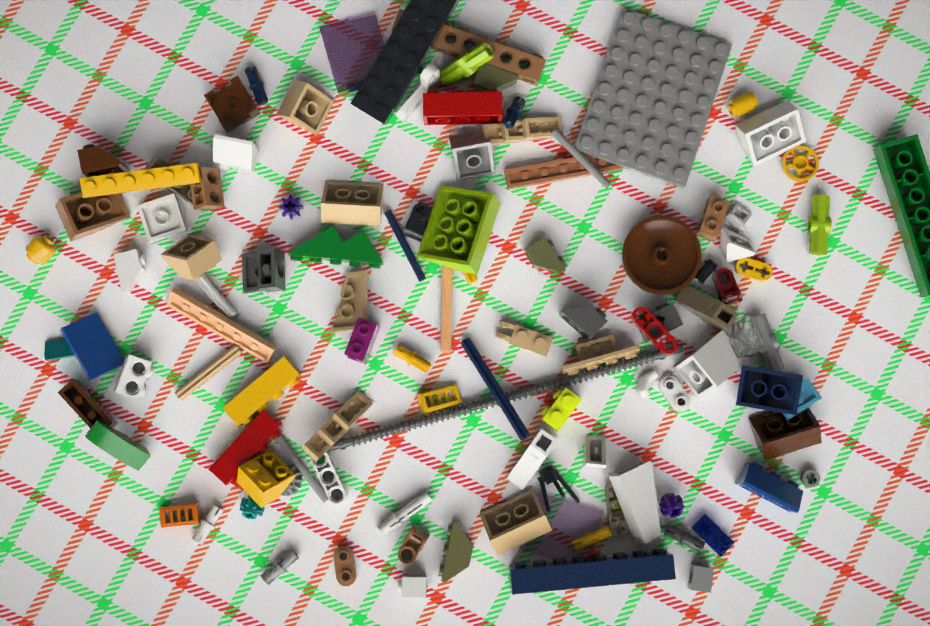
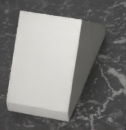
(735, 246)
(595, 451)

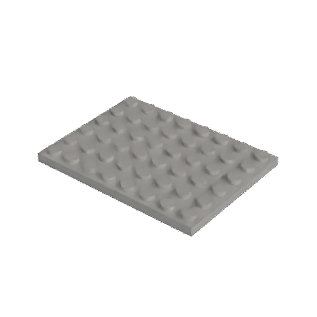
(653, 97)

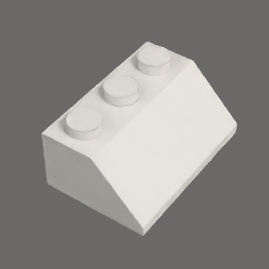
(771, 132)

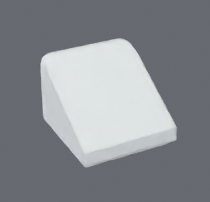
(737, 218)

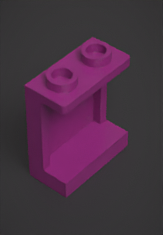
(362, 340)

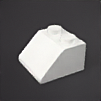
(234, 154)

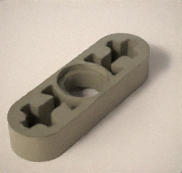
(608, 494)

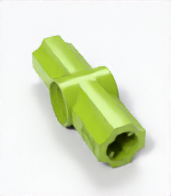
(466, 64)
(819, 224)

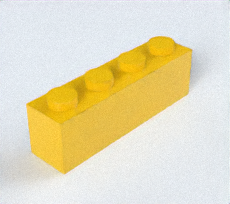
(262, 391)

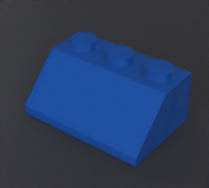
(770, 487)

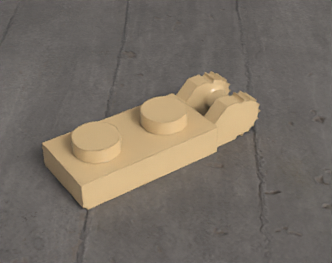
(526, 338)

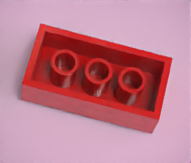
(462, 107)

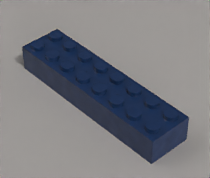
(592, 572)

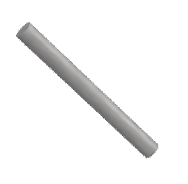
(581, 158)
(302, 468)

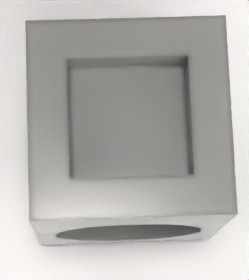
(700, 577)

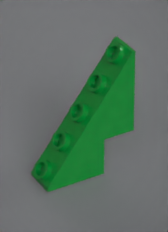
(330, 247)

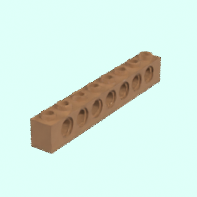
(529, 75)

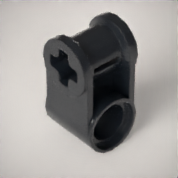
(416, 225)

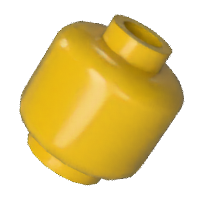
(40, 249)

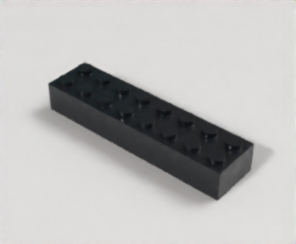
(402, 57)

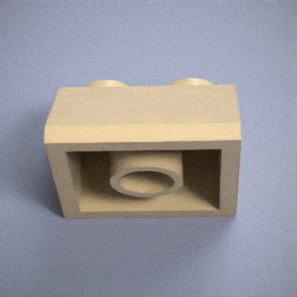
(305, 107)
(192, 256)

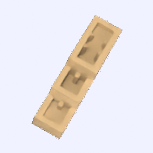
(523, 130)
(337, 425)

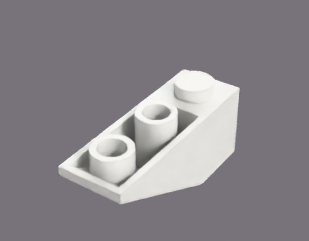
(532, 458)

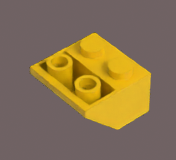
(264, 477)

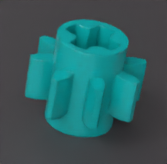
(250, 508)

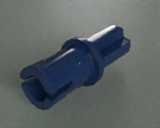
(256, 85)
(513, 112)

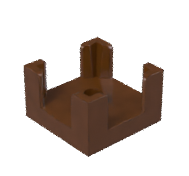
(232, 105)

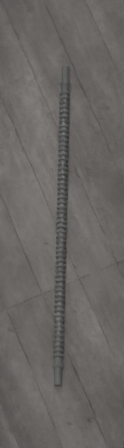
(513, 395)

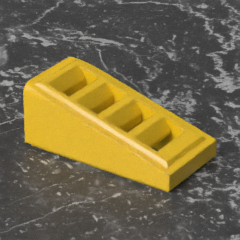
(423, 405)

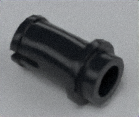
(706, 270)

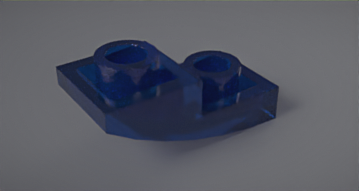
(712, 535)

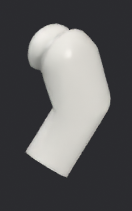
(643, 383)

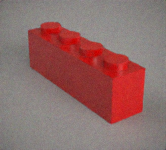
(246, 447)

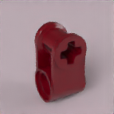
(727, 288)

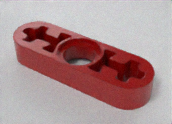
(648, 315)

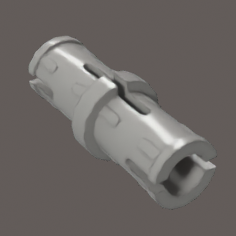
(279, 567)

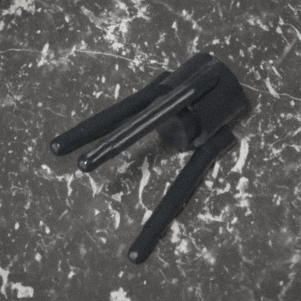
(550, 476)

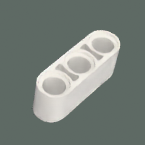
(329, 487)

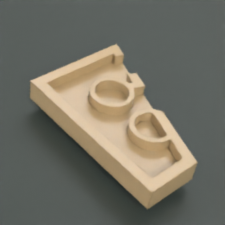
(353, 302)

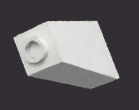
(638, 501)

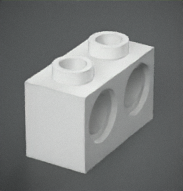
(127, 375)

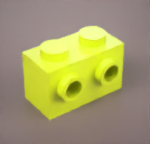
(561, 409)

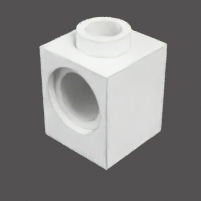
(413, 586)

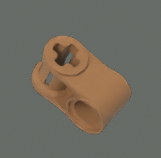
(413, 543)

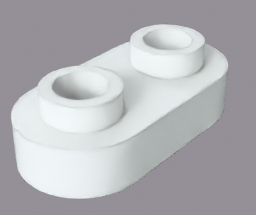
(672, 395)

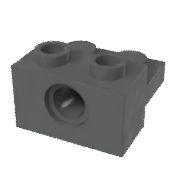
(263, 271)

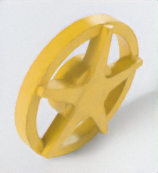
(800, 163)

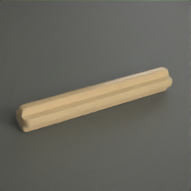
(208, 372)

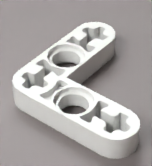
(429, 80)

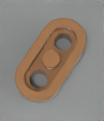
(345, 566)

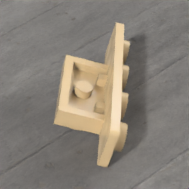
(598, 352)

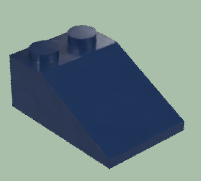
(769, 390)

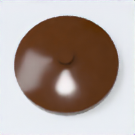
(661, 255)

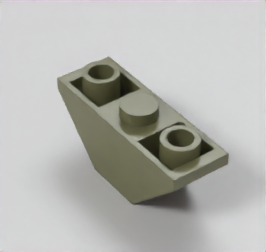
(457, 553)

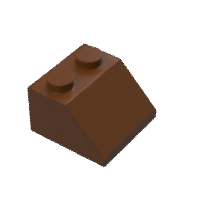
(96, 162)

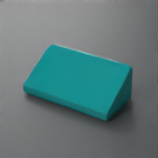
(57, 350)

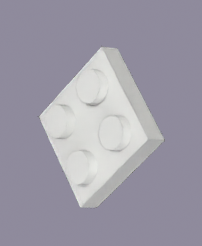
(162, 218)

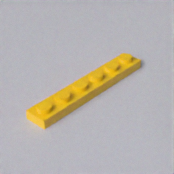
(140, 180)

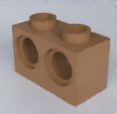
(208, 193)
(712, 218)

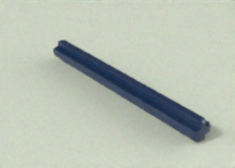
(495, 389)

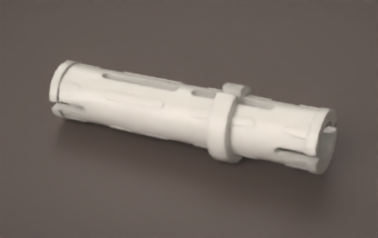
(396, 519)

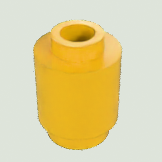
(742, 104)

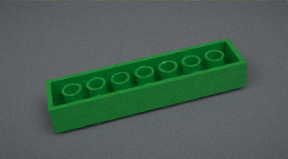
(908, 190)

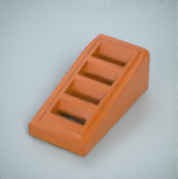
(196, 515)

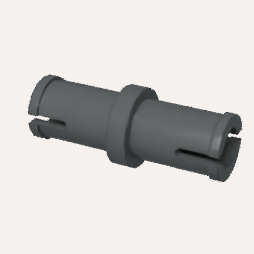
(684, 538)

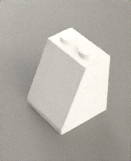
(709, 365)

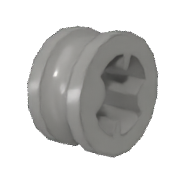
(804, 480)

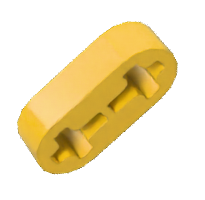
(752, 274)

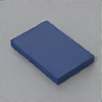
(92, 346)

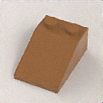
(90, 214)

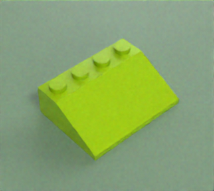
(459, 228)

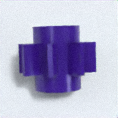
(286, 203)
(671, 505)

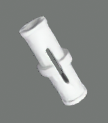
(207, 524)

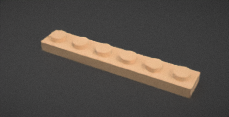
(221, 325)

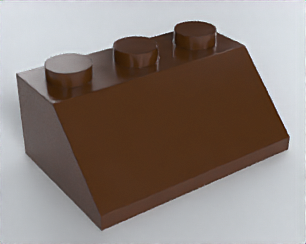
(781, 436)

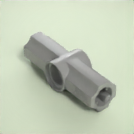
(770, 354)

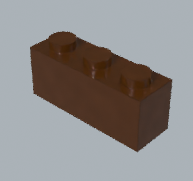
(85, 404)

